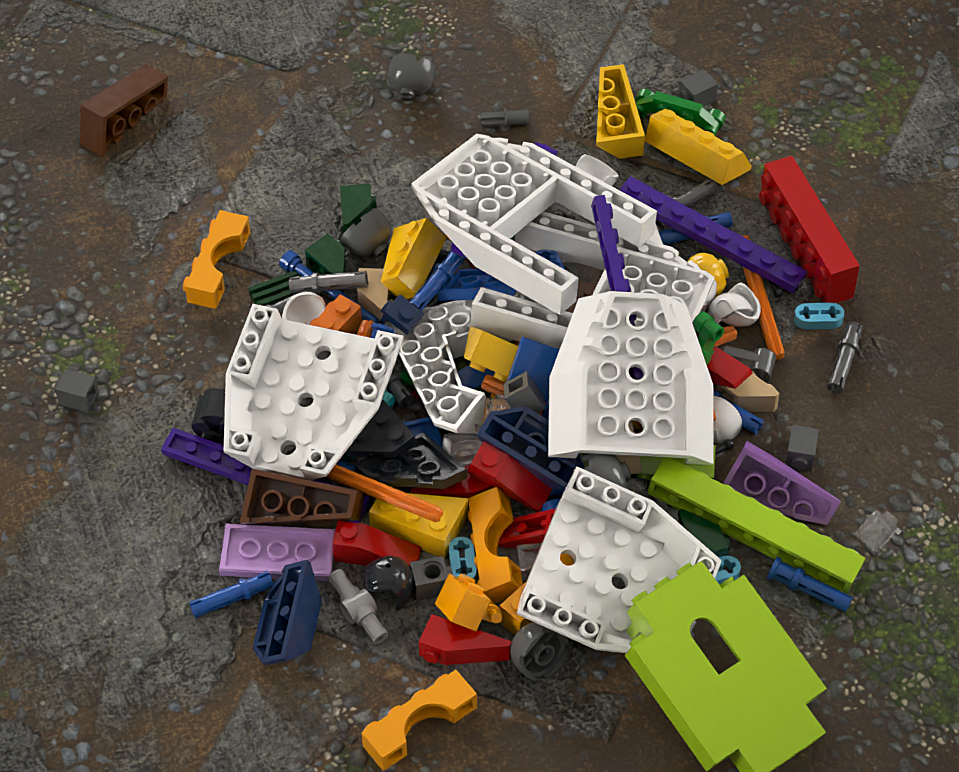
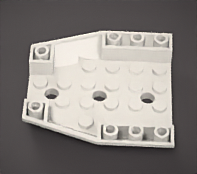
(279, 368)
(597, 398)
(607, 536)

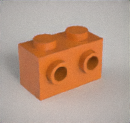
(340, 316)

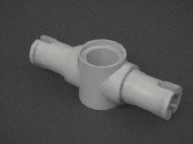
(358, 606)

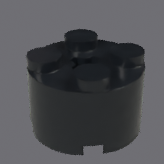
(210, 415)

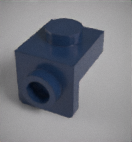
(401, 314)

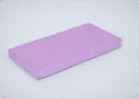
(259, 548)

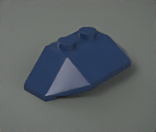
(525, 438)
(288, 615)

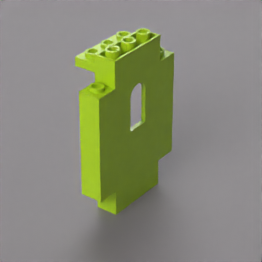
(749, 710)

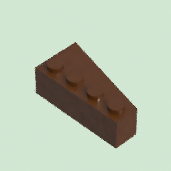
(120, 107)
(293, 500)

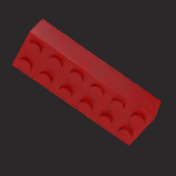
(809, 231)

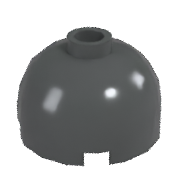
(411, 76)
(369, 235)
(608, 467)
(538, 651)

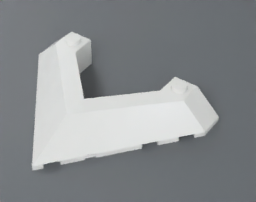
(430, 364)

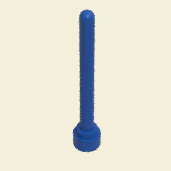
(291, 261)

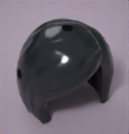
(390, 574)

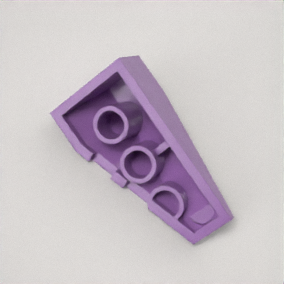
(779, 486)

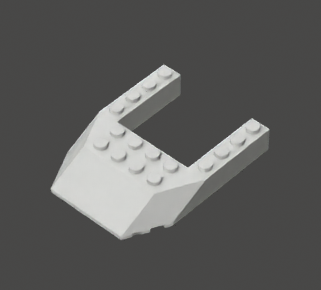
(497, 188)
(648, 268)

